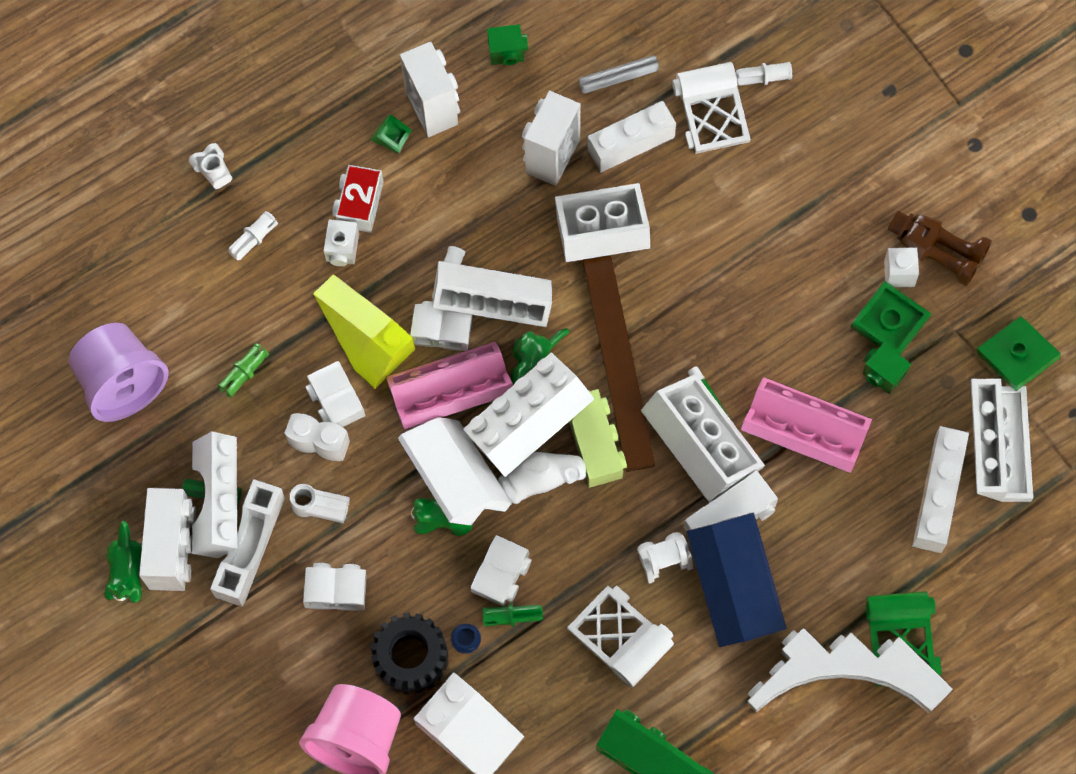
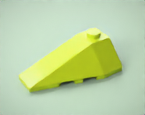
(365, 333)

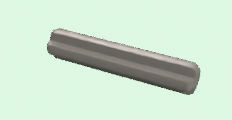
(618, 74)

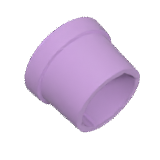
(116, 372)

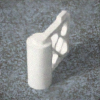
(704, 86)
(640, 650)

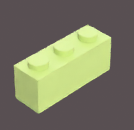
(596, 442)

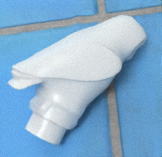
(541, 474)

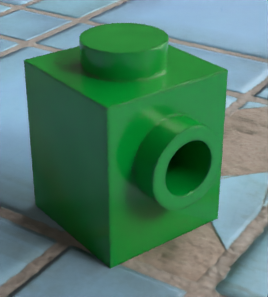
(506, 44)
(885, 368)

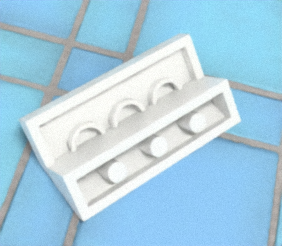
(1001, 441)
(454, 470)

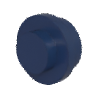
(466, 638)

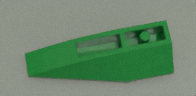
(643, 749)

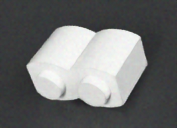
(440, 327)
(335, 395)
(310, 436)
(500, 571)
(335, 588)

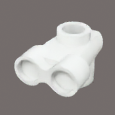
(211, 165)

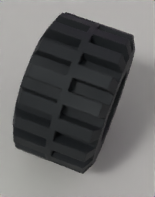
(398, 631)

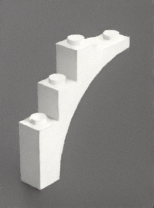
(895, 668)

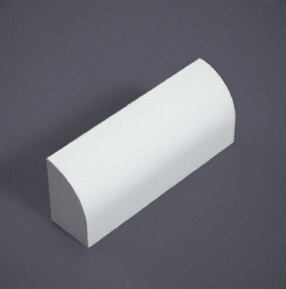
(492, 294)

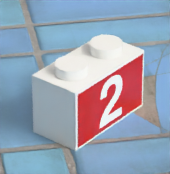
(359, 196)

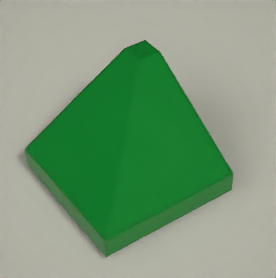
(391, 134)

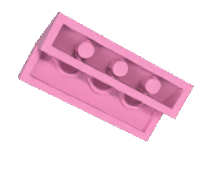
(449, 385)
(806, 424)

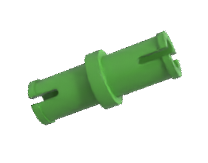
(243, 370)

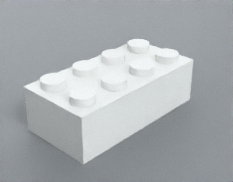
(528, 414)

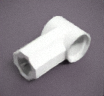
(323, 504)

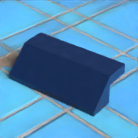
(736, 580)

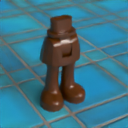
(925, 232)

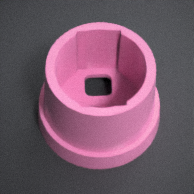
(352, 731)

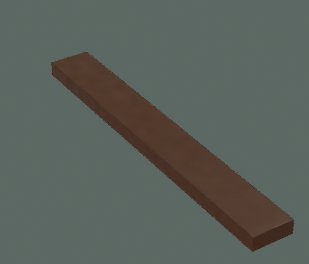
(618, 363)

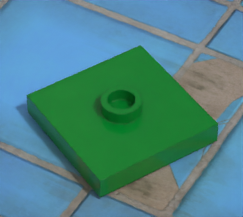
(890, 319)
(1018, 353)

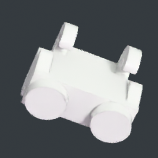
(664, 554)

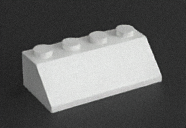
(701, 436)

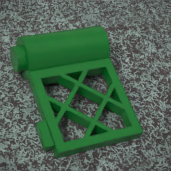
(903, 612)

